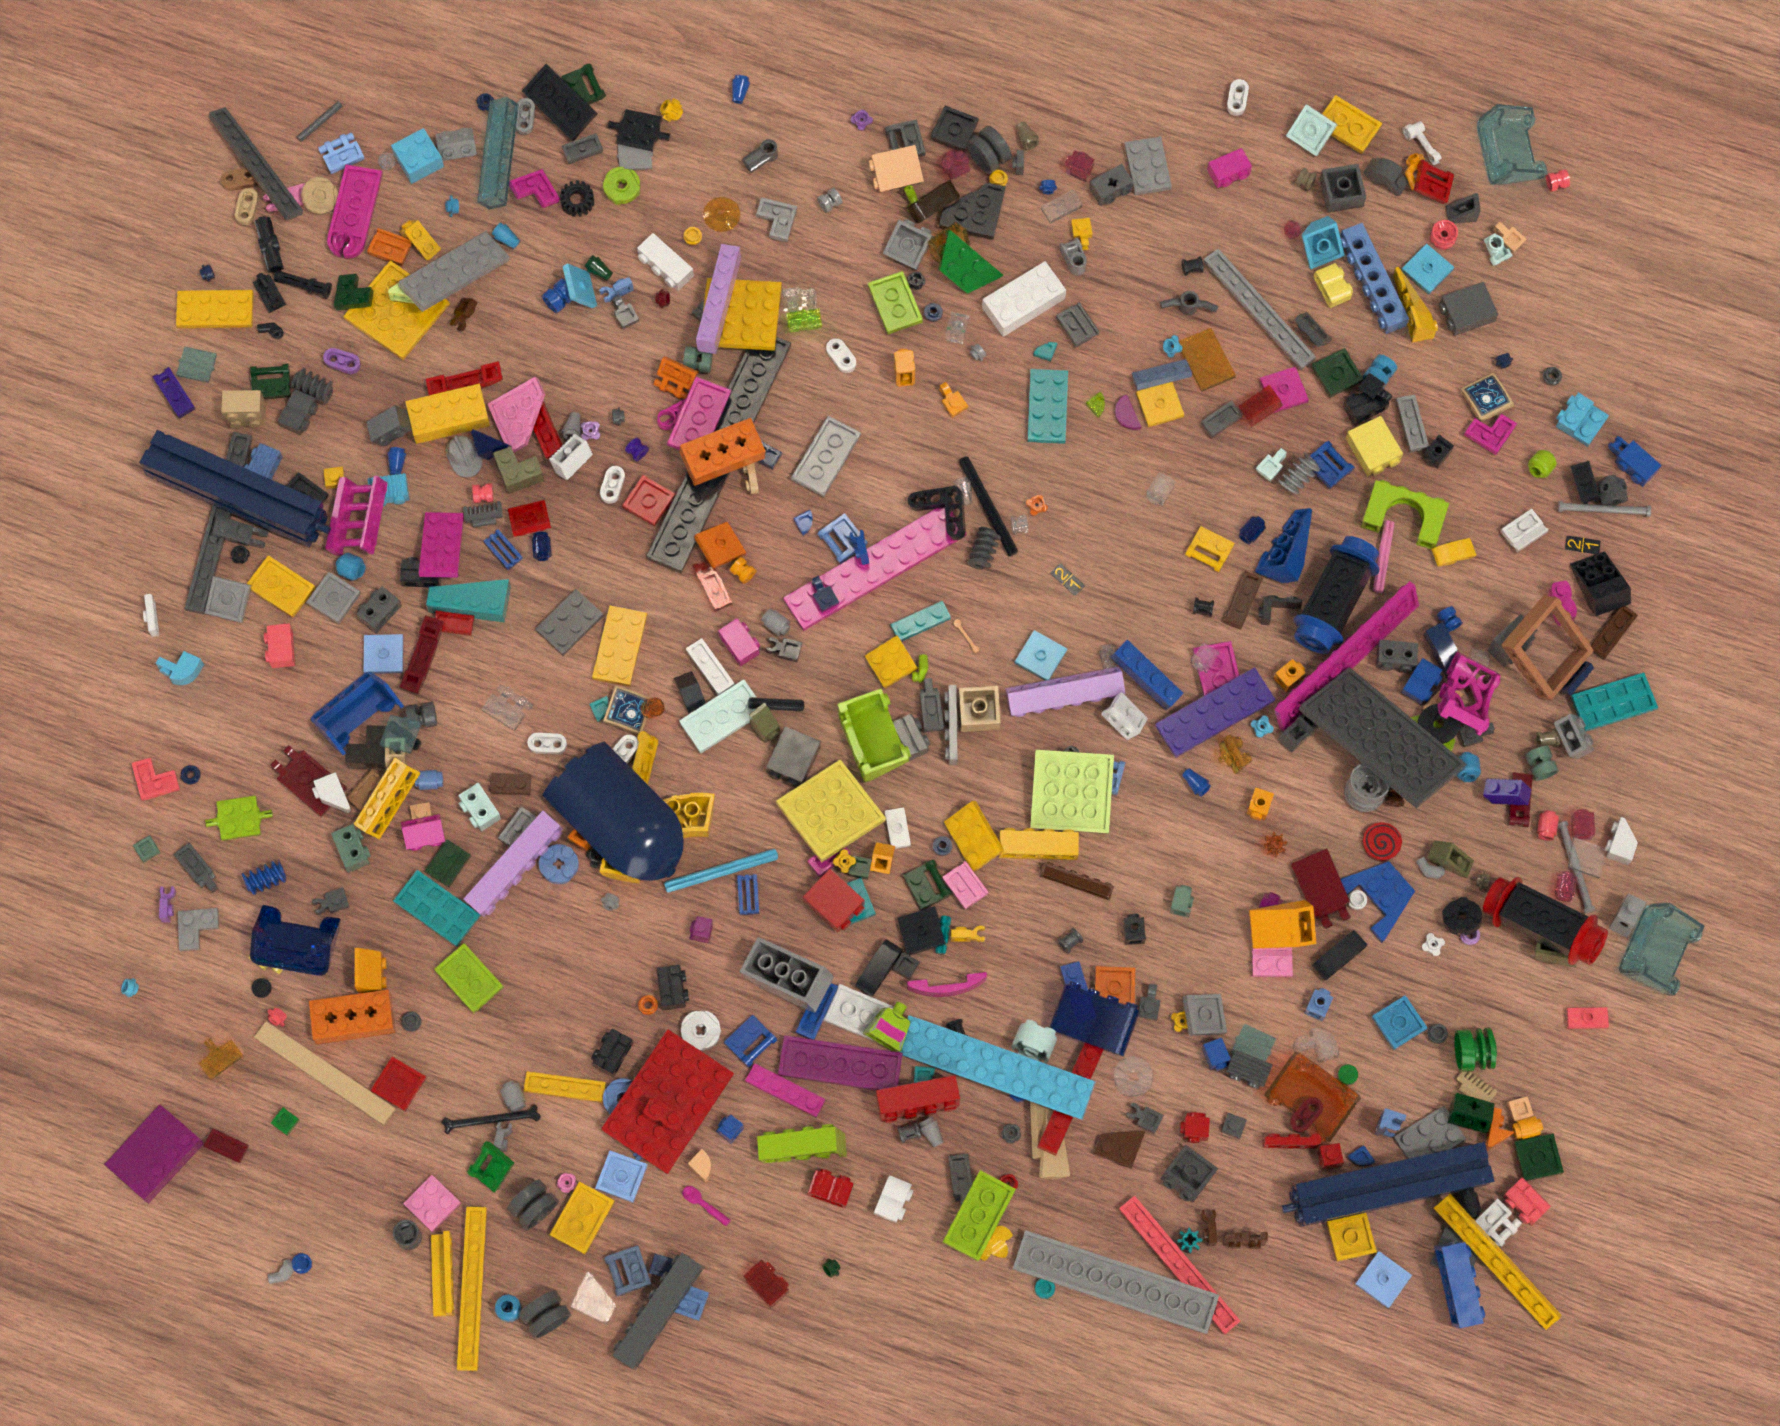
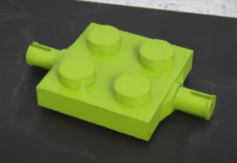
(239, 818)

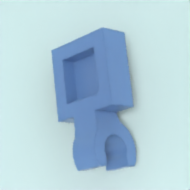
(621, 288)

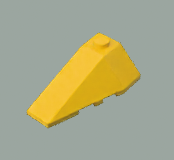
(1420, 323)

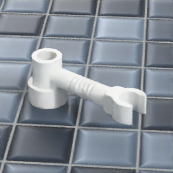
(1415, 131)

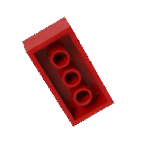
(918, 1098)

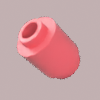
(1547, 825)

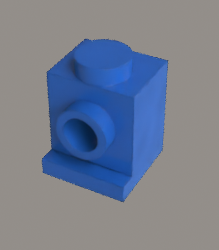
(730, 1128)

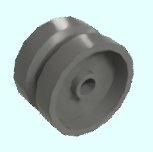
(988, 149)
(532, 1204)
(544, 1314)

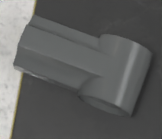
(760, 157)

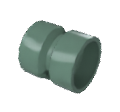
(691, 359)
(1540, 769)

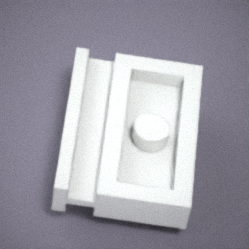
(1524, 530)

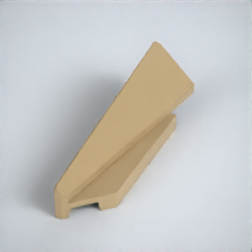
(1051, 1166)

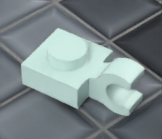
(1271, 466)

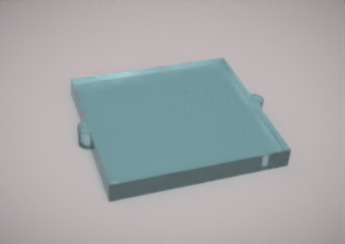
(196, 364)
(400, 734)
(1254, 1043)

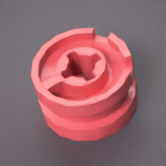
(1449, 230)

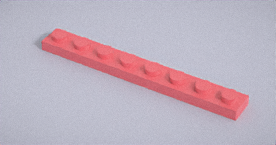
(1175, 1259)

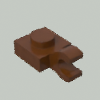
(464, 310)
(1210, 1231)

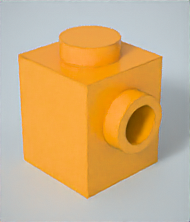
(1290, 675)
(1260, 804)
(882, 858)

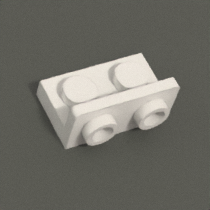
(1125, 717)

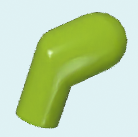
(911, 194)

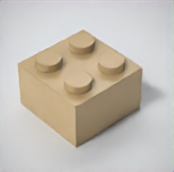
(244, 408)
(979, 708)

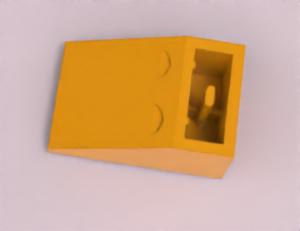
(1283, 925)

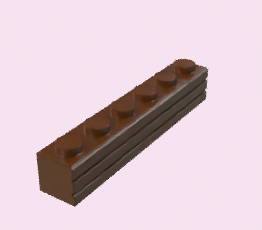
(1076, 881)

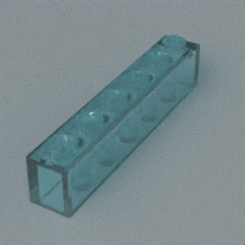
(498, 153)

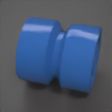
(557, 297)

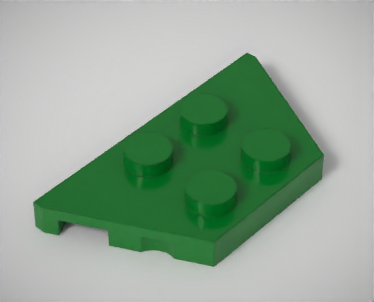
(965, 265)

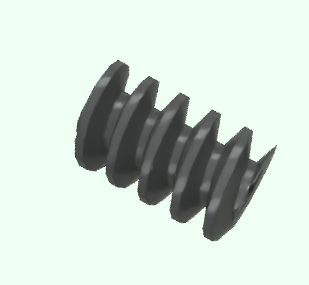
(312, 385)
(983, 548)

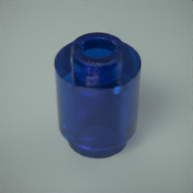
(1252, 529)
(541, 546)

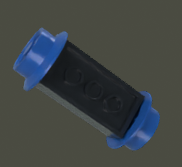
(1336, 594)

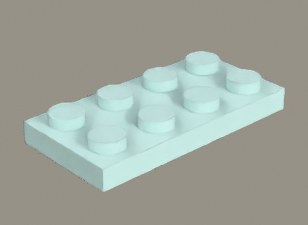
(719, 717)

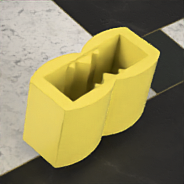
(1332, 285)

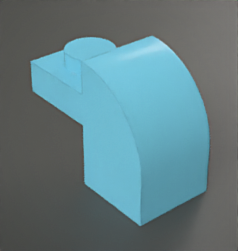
(184, 671)

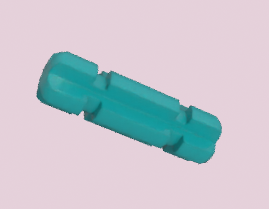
(945, 922)

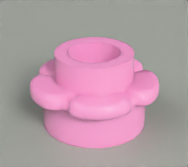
(566, 1177)

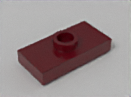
(226, 1145)

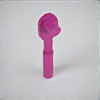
(694, 1197)

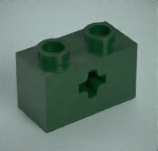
(1471, 1113)

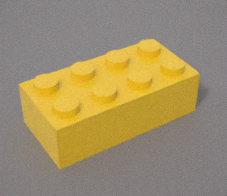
(447, 413)

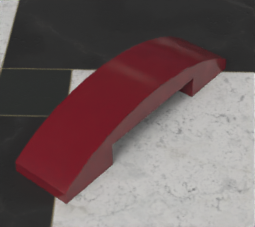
(423, 655)

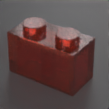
(1260, 406)
(766, 1283)

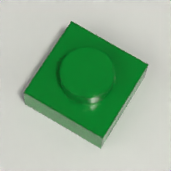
(285, 1121)

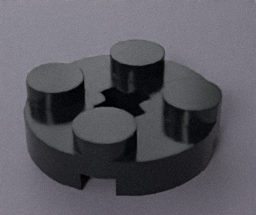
(1459, 907)

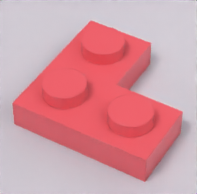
(153, 785)

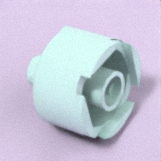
(1034, 1041)

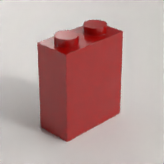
(834, 901)

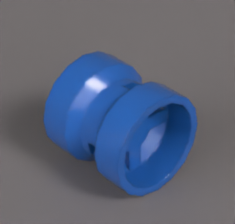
(1449, 618)

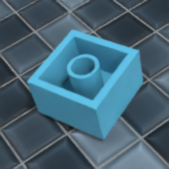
(417, 156)

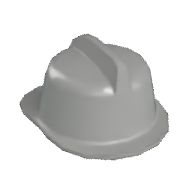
(463, 456)

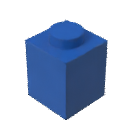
(1216, 1054)

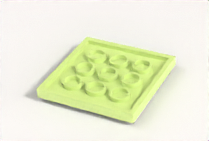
(1072, 791)

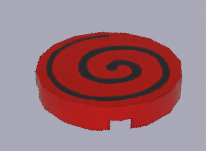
(1382, 841)

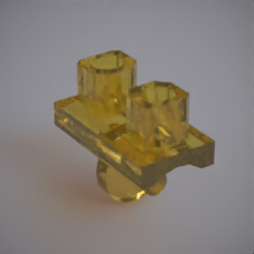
(1231, 754)

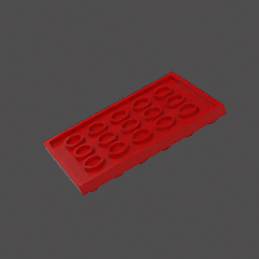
(682, 1081)

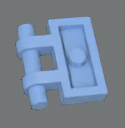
(343, 156)

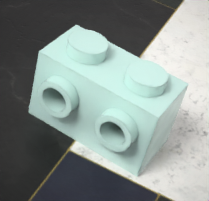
(479, 807)

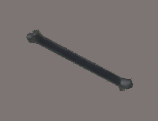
(451, 1124)

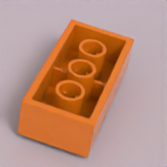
(719, 463)
(343, 1007)

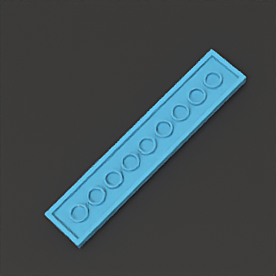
(997, 1067)

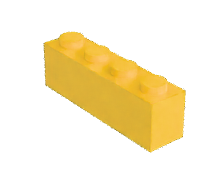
(1039, 844)

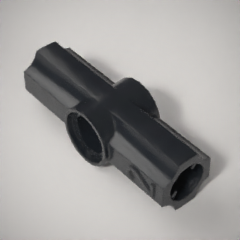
(269, 244)

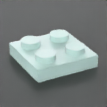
(1311, 130)

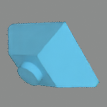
(1322, 242)

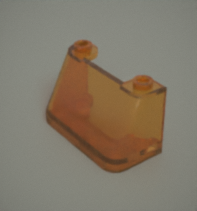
(1305, 1079)

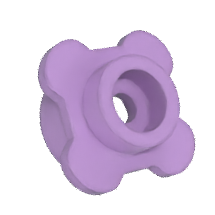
(586, 426)

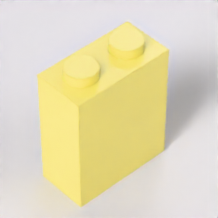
(1374, 446)

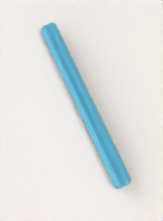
(721, 870)

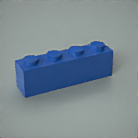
(1146, 675)

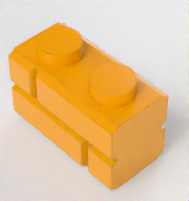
(904, 367)

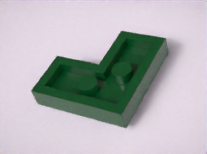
(350, 296)

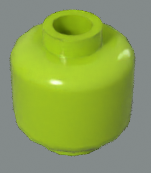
(1542, 464)

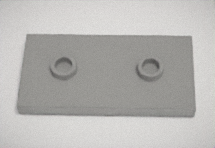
(826, 456)

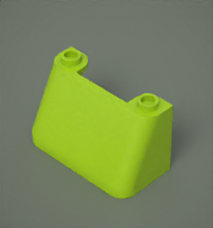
(872, 734)

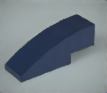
(1442, 646)

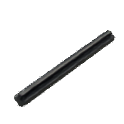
(988, 506)

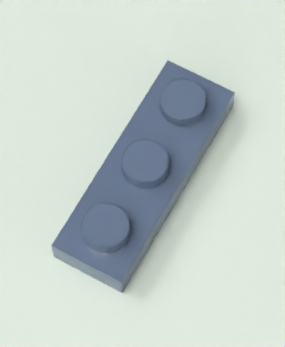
(1161, 374)

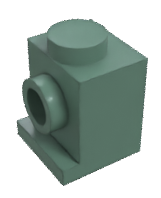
(1181, 901)

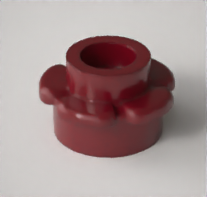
(662, 298)

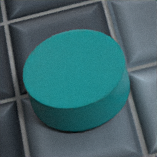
(1044, 1289)

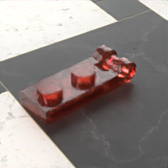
(712, 585)

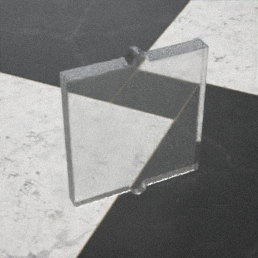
(1586, 857)

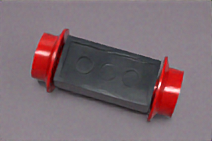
(1545, 920)

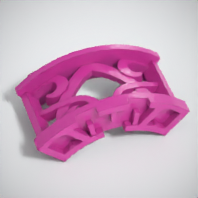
(1477, 714)

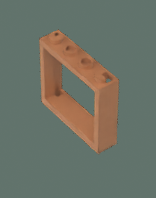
(1524, 630)

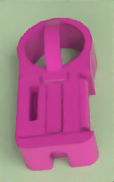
(674, 412)

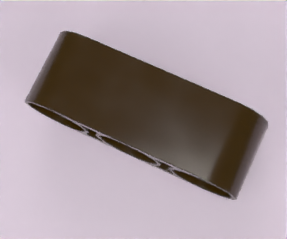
(933, 201)

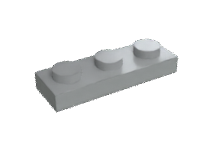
(1412, 423)

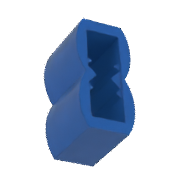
(1421, 681)

